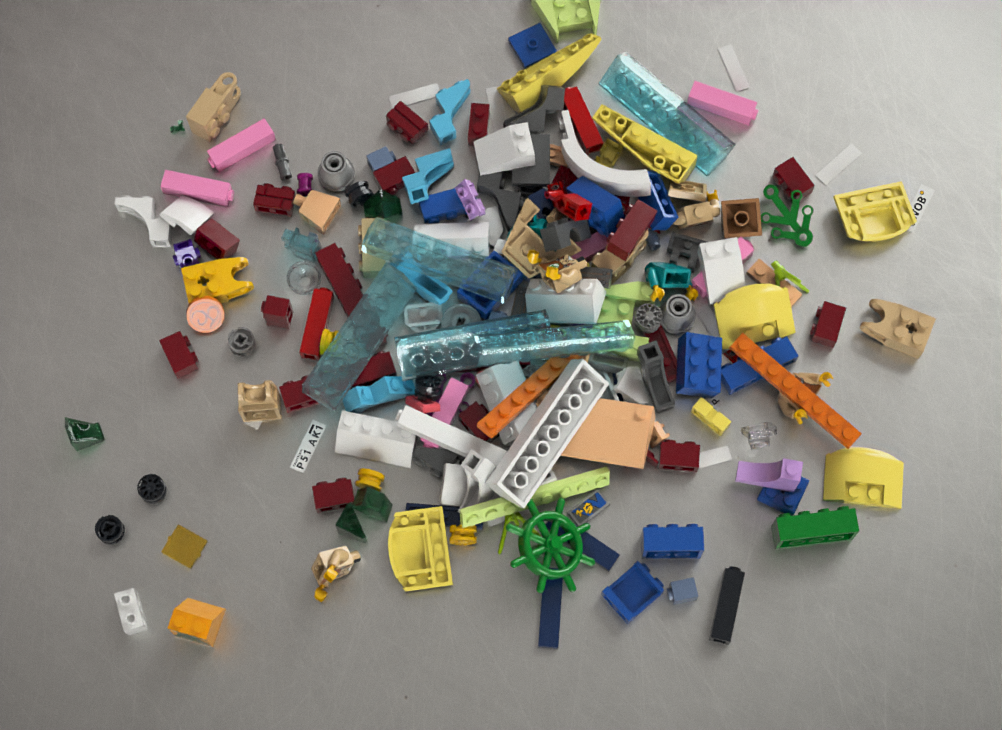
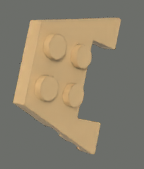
(523, 239)

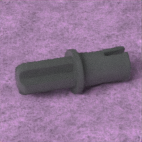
(282, 162)

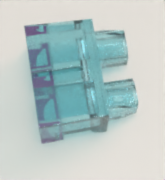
(301, 245)

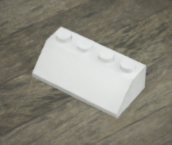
(464, 235)
(574, 305)
(496, 385)
(374, 440)

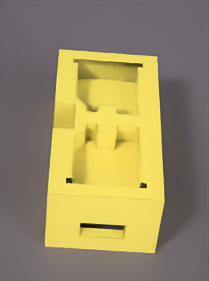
(609, 155)
(710, 416)

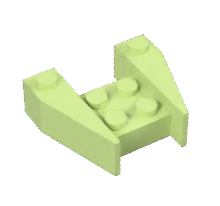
(567, 15)
(620, 305)

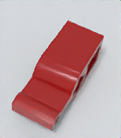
(570, 204)

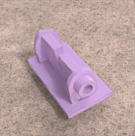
(467, 194)

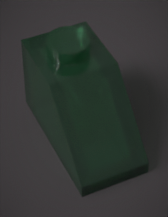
(372, 503)

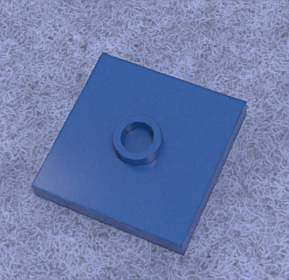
(532, 45)

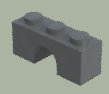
(559, 232)

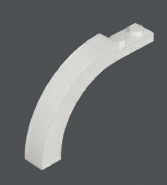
(612, 180)

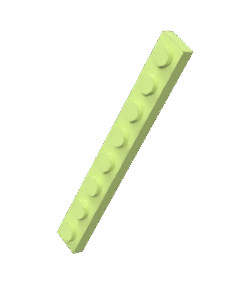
(544, 494)

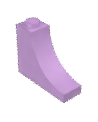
(778, 475)

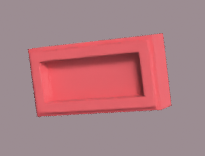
(422, 406)

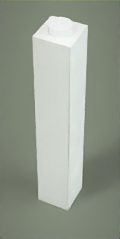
(446, 435)

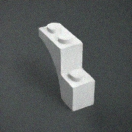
(144, 208)
(477, 471)

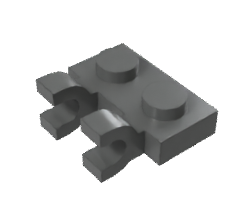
(686, 246)

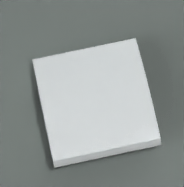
(187, 214)
(453, 486)

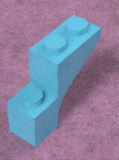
(449, 103)
(429, 170)
(427, 287)
(383, 391)

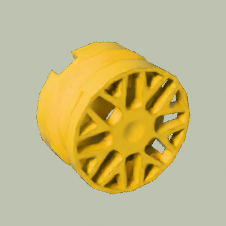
(326, 339)
(369, 478)
(462, 535)

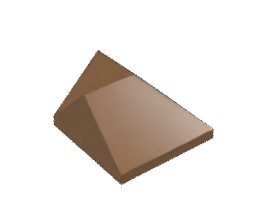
(741, 218)

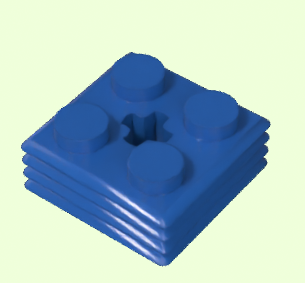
(784, 502)

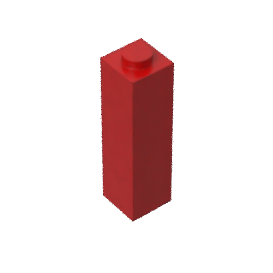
(582, 121)
(316, 322)

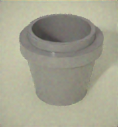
(335, 178)
(674, 321)

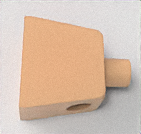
(318, 209)

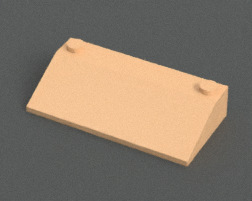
(612, 433)

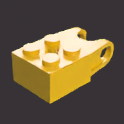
(219, 279)

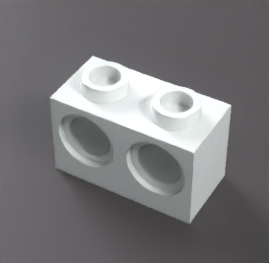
(130, 611)

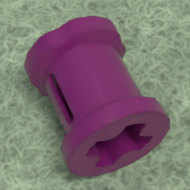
(304, 183)

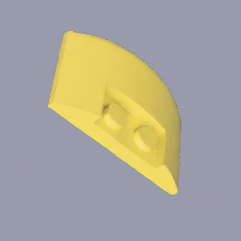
(875, 212)
(757, 311)
(863, 478)
(420, 549)

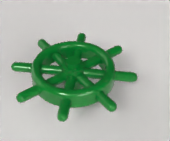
(550, 545)

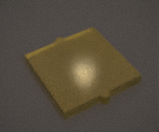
(184, 546)

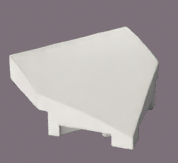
(496, 225)
(423, 316)
(631, 386)

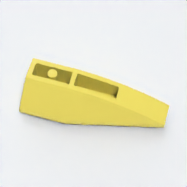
(525, 87)
(647, 146)

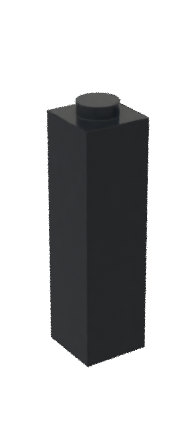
(727, 605)

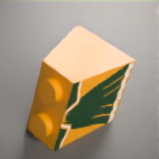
(196, 621)

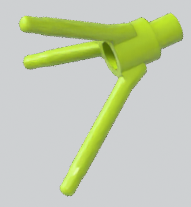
(781, 274)
(508, 518)

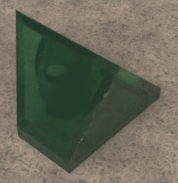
(382, 205)
(83, 433)
(349, 525)

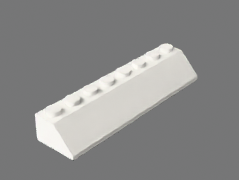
(547, 433)

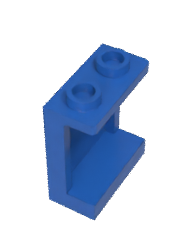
(633, 592)

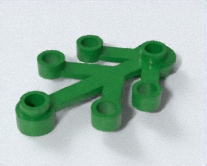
(789, 218)

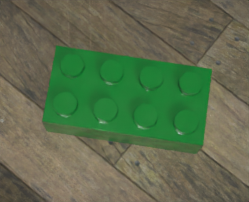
(815, 527)

